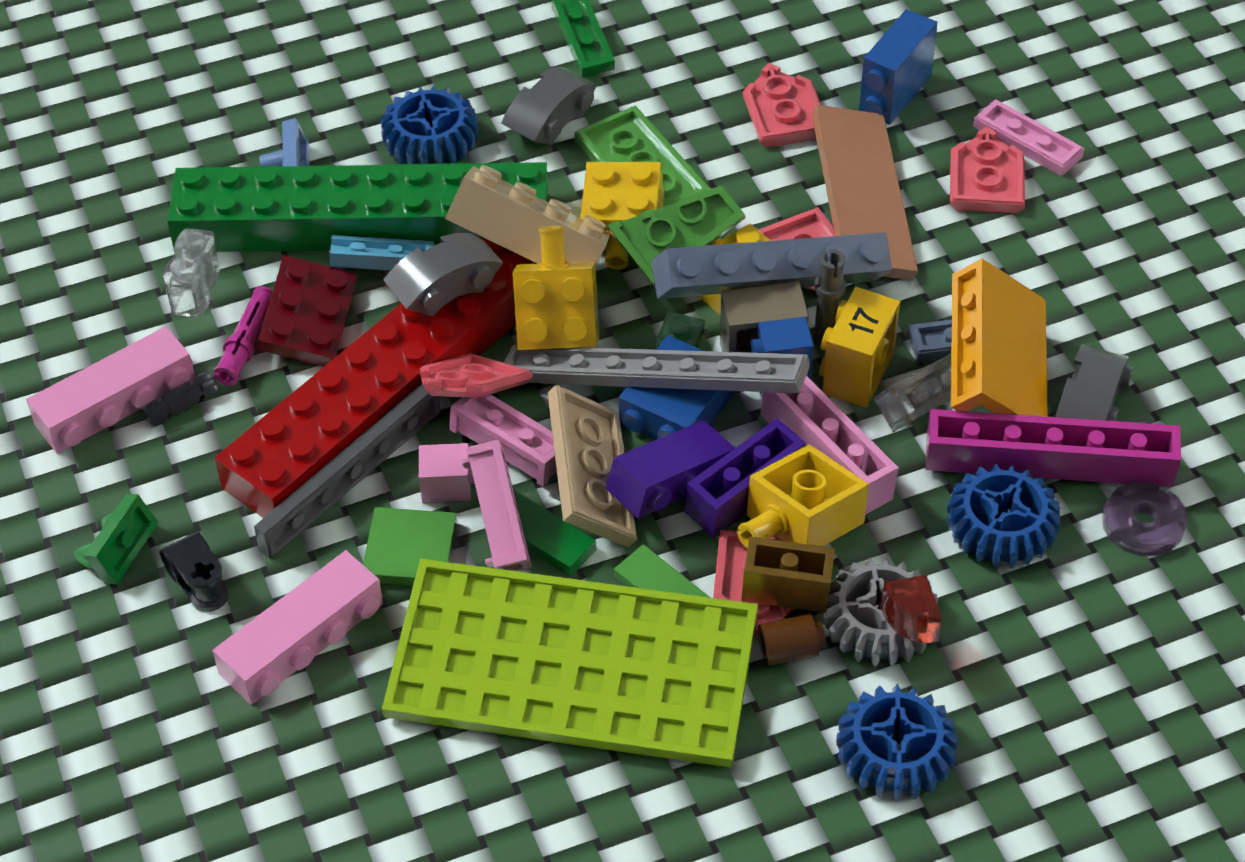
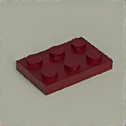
(307, 311)

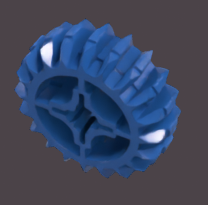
(429, 127)
(1003, 516)
(872, 754)

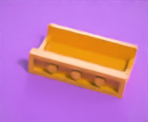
(997, 343)

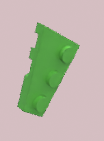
(688, 223)

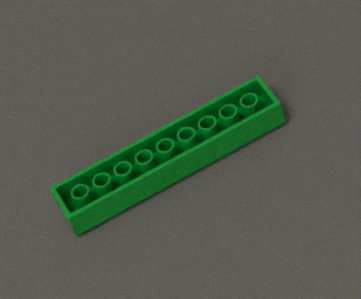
(308, 204)

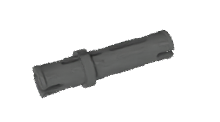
(829, 289)

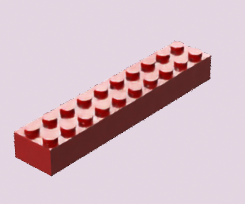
(360, 389)

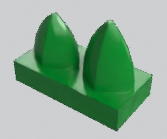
(119, 540)

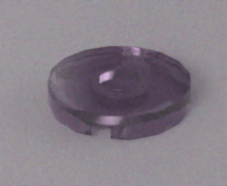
(1141, 537)

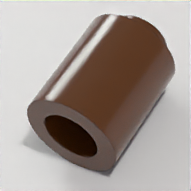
(790, 639)

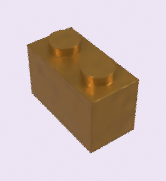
(787, 574)

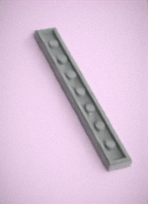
(664, 368)

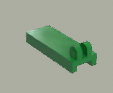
(583, 36)
(553, 538)

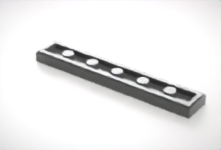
(345, 471)

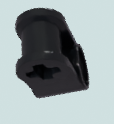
(196, 572)

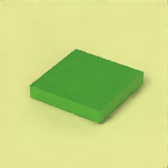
(402, 538)

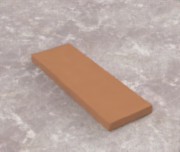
(863, 181)

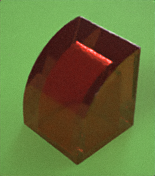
(912, 609)

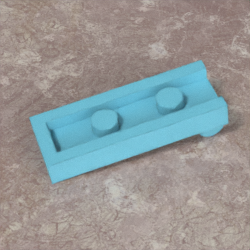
(371, 252)

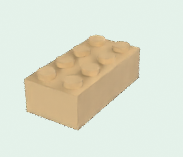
(514, 215)

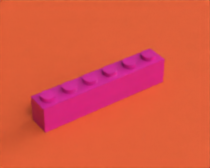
(1054, 447)

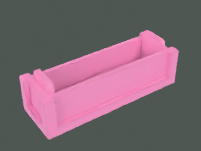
(523, 439)
(498, 506)

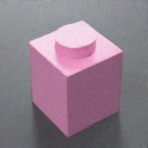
(442, 473)

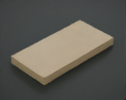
(584, 447)

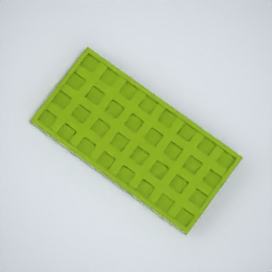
(573, 662)

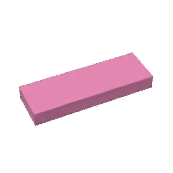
(1030, 137)

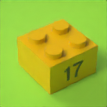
(859, 346)

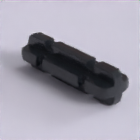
(180, 399)

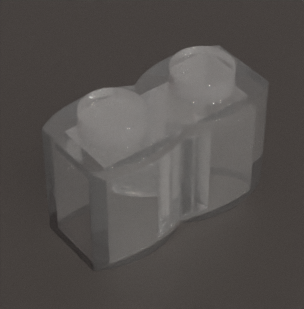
(191, 273)

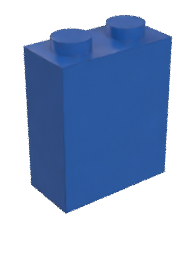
(898, 65)
(667, 410)

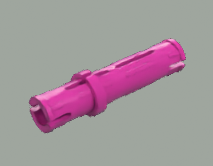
(240, 346)

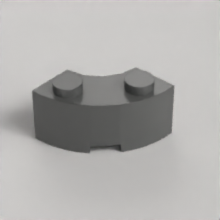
(549, 105)
(448, 270)
(1095, 385)

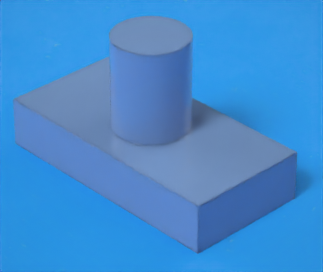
(295, 147)

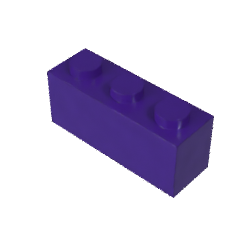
(660, 470)
(721, 491)

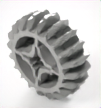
(857, 617)

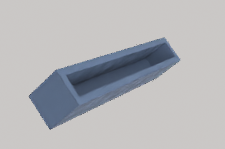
(753, 264)

